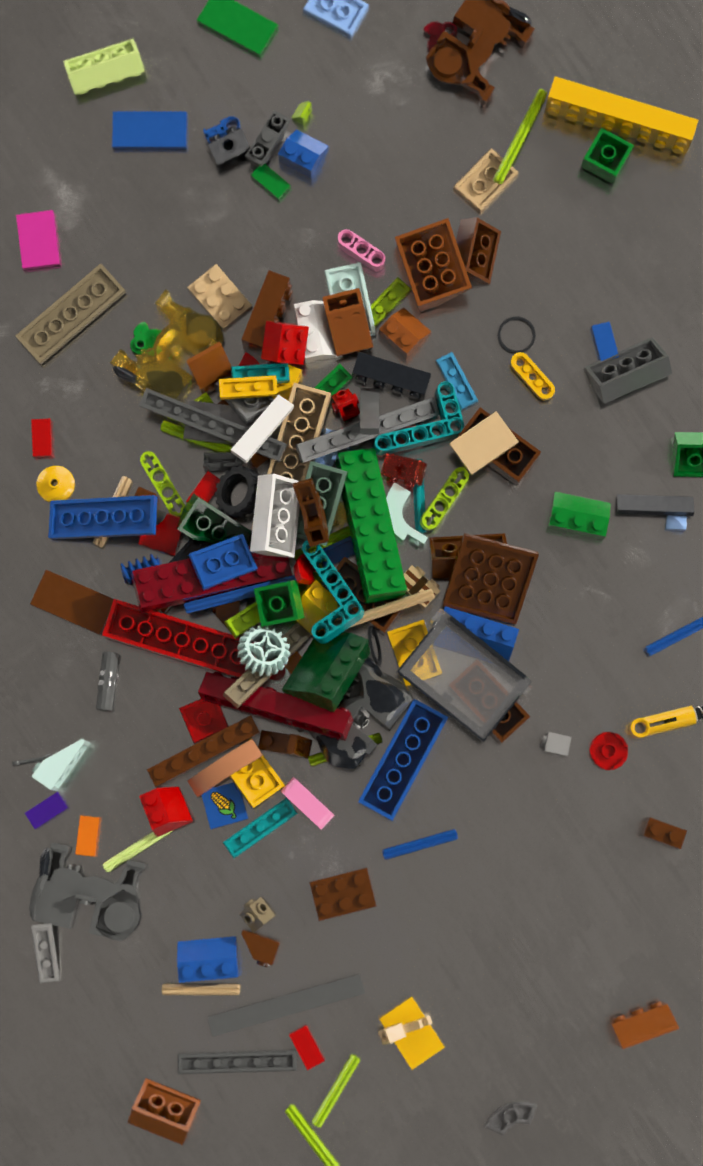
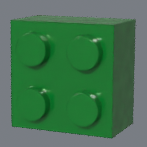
(607, 155)
(279, 603)

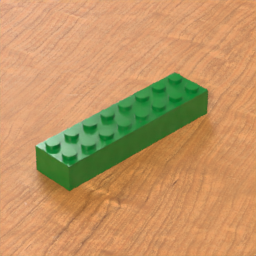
(371, 526)

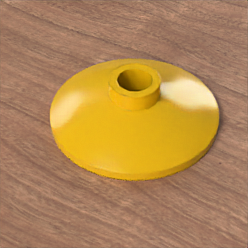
(62, 490)

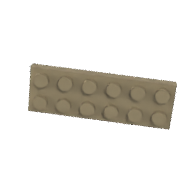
(70, 314)

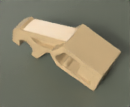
(399, 1030)

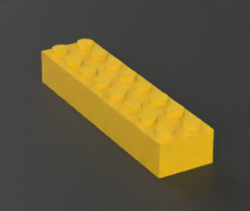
(621, 115)

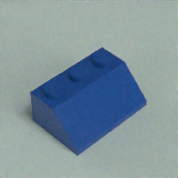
(207, 959)

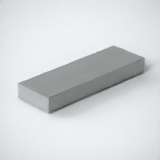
(45, 953)

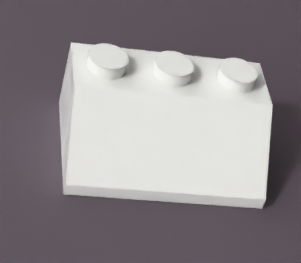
(319, 339)

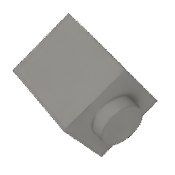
(556, 744)

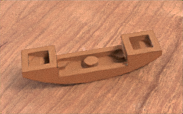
(224, 767)

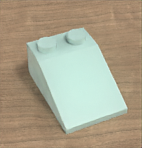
(57, 767)

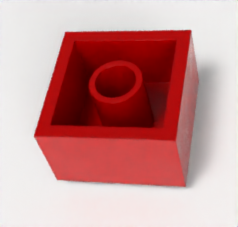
(284, 342)

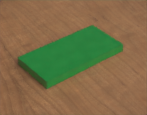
(238, 24)

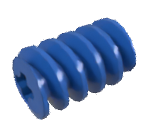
(127, 571)

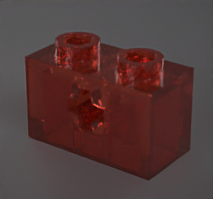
(395, 464)

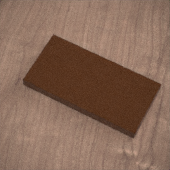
(72, 602)

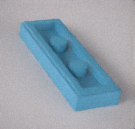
(453, 373)

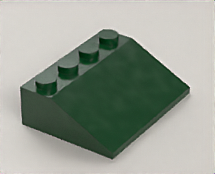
(328, 670)

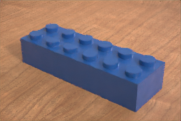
(403, 759)

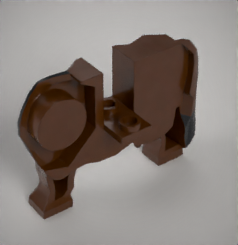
(488, 25)

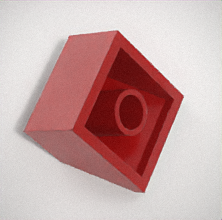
(165, 809)

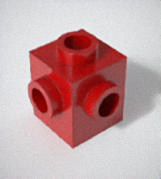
(345, 404)

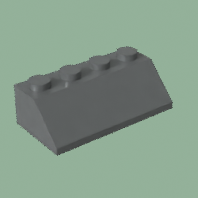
(632, 370)

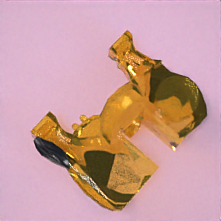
(154, 366)

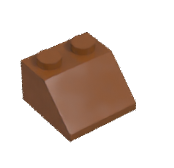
(404, 332)

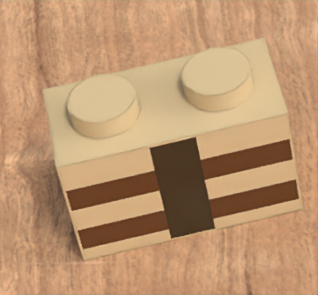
(417, 582)

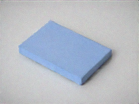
(338, 14)

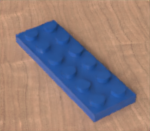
(103, 517)

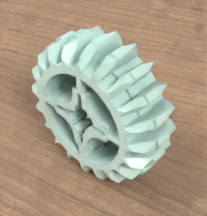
(249, 651)

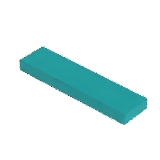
(260, 828)

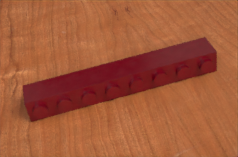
(279, 707)

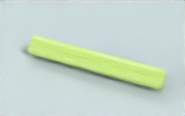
(131, 851)

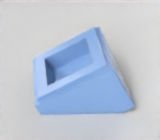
(676, 523)

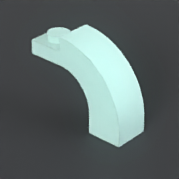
(396, 500)

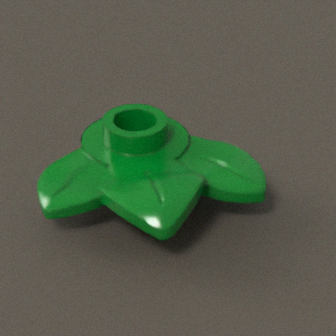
(145, 336)

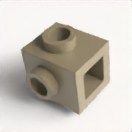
(256, 914)

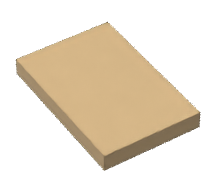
(478, 184)
(483, 443)

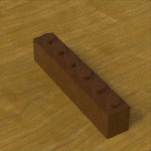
(203, 751)

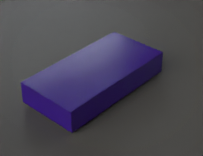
(46, 810)

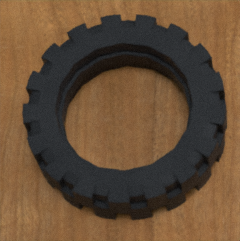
(226, 485)

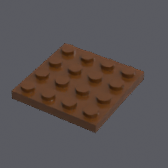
(490, 578)

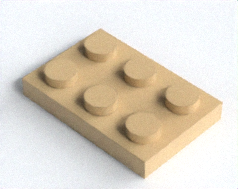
(220, 297)

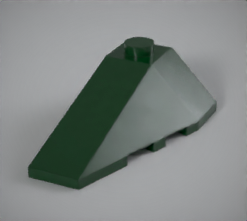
(209, 524)

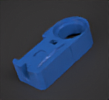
(220, 128)

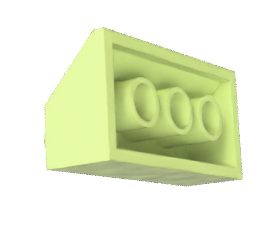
(104, 66)

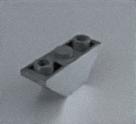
(268, 139)

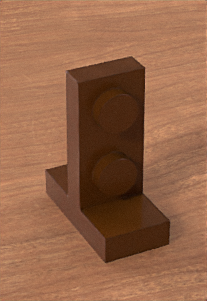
(285, 743)

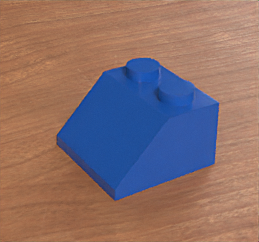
(302, 153)

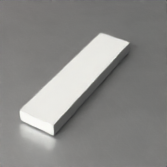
(262, 428)

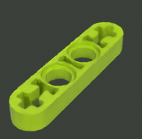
(164, 483)
(444, 498)

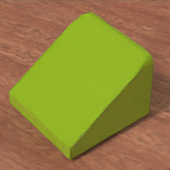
(302, 112)

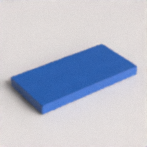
(149, 130)

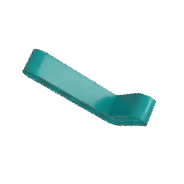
(426, 429)
(336, 589)

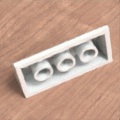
(275, 517)

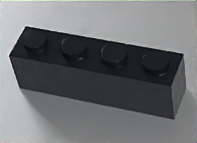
(391, 376)

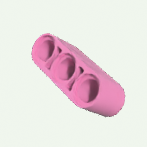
(356, 243)
(307, 803)

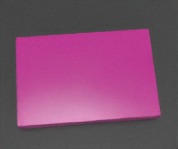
(38, 240)

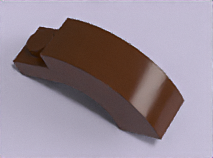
(313, 513)

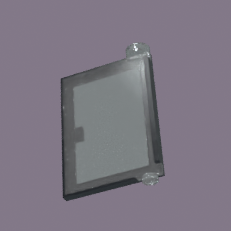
(464, 675)

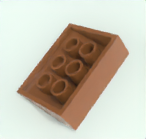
(433, 264)

